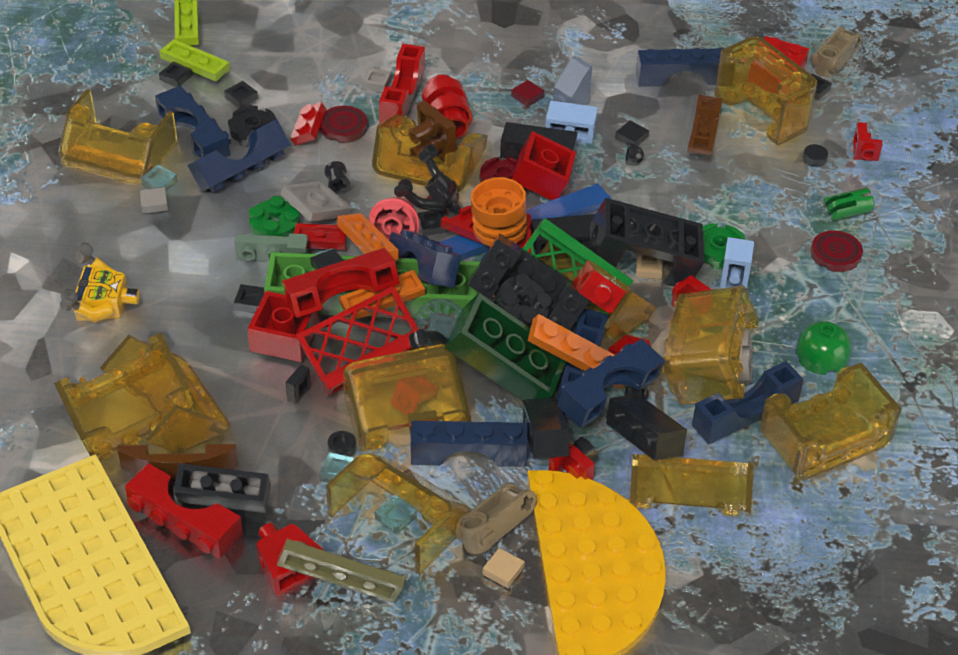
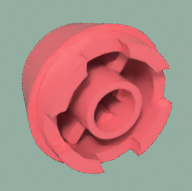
(393, 216)

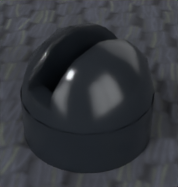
(634, 155)

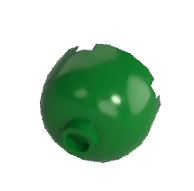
(823, 347)

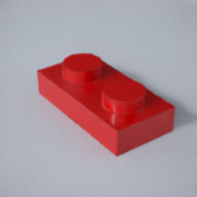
(308, 123)
(322, 236)

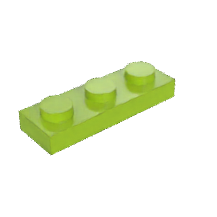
(186, 21)
(195, 59)

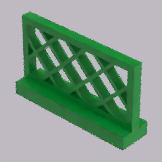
(574, 249)

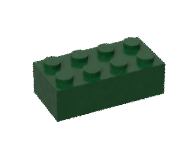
(501, 350)

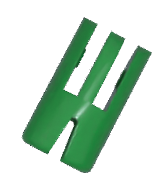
(849, 204)

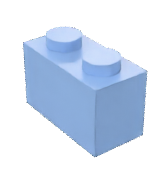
(573, 118)
(737, 263)

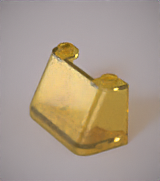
(393, 157)
(400, 389)

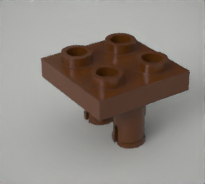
(432, 129)

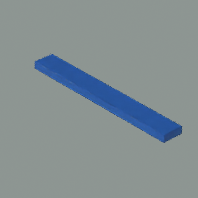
(572, 204)

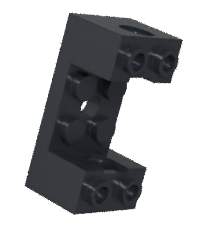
(627, 227)
(508, 260)

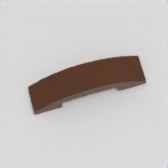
(705, 125)
(136, 457)

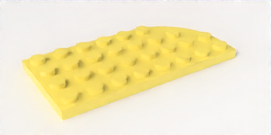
(87, 564)

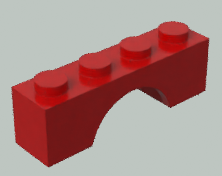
(407, 77)
(312, 289)
(210, 528)

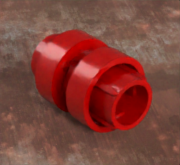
(450, 100)

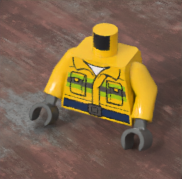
(99, 291)

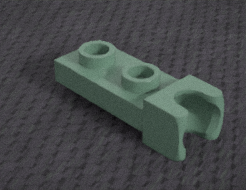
(260, 247)

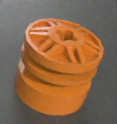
(499, 208)

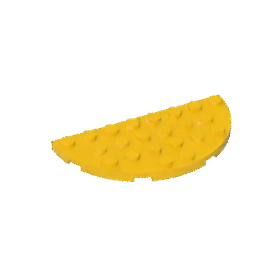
(597, 564)

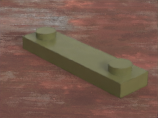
(340, 571)

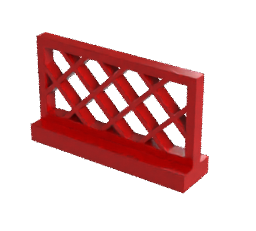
(334, 380)

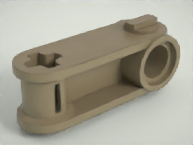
(835, 52)
(494, 517)

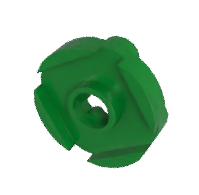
(274, 208)
(717, 235)

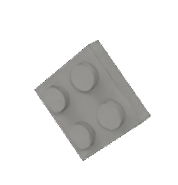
(315, 201)

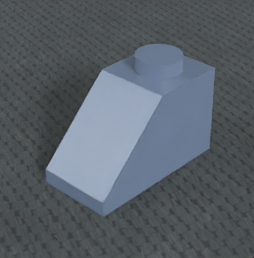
(574, 83)

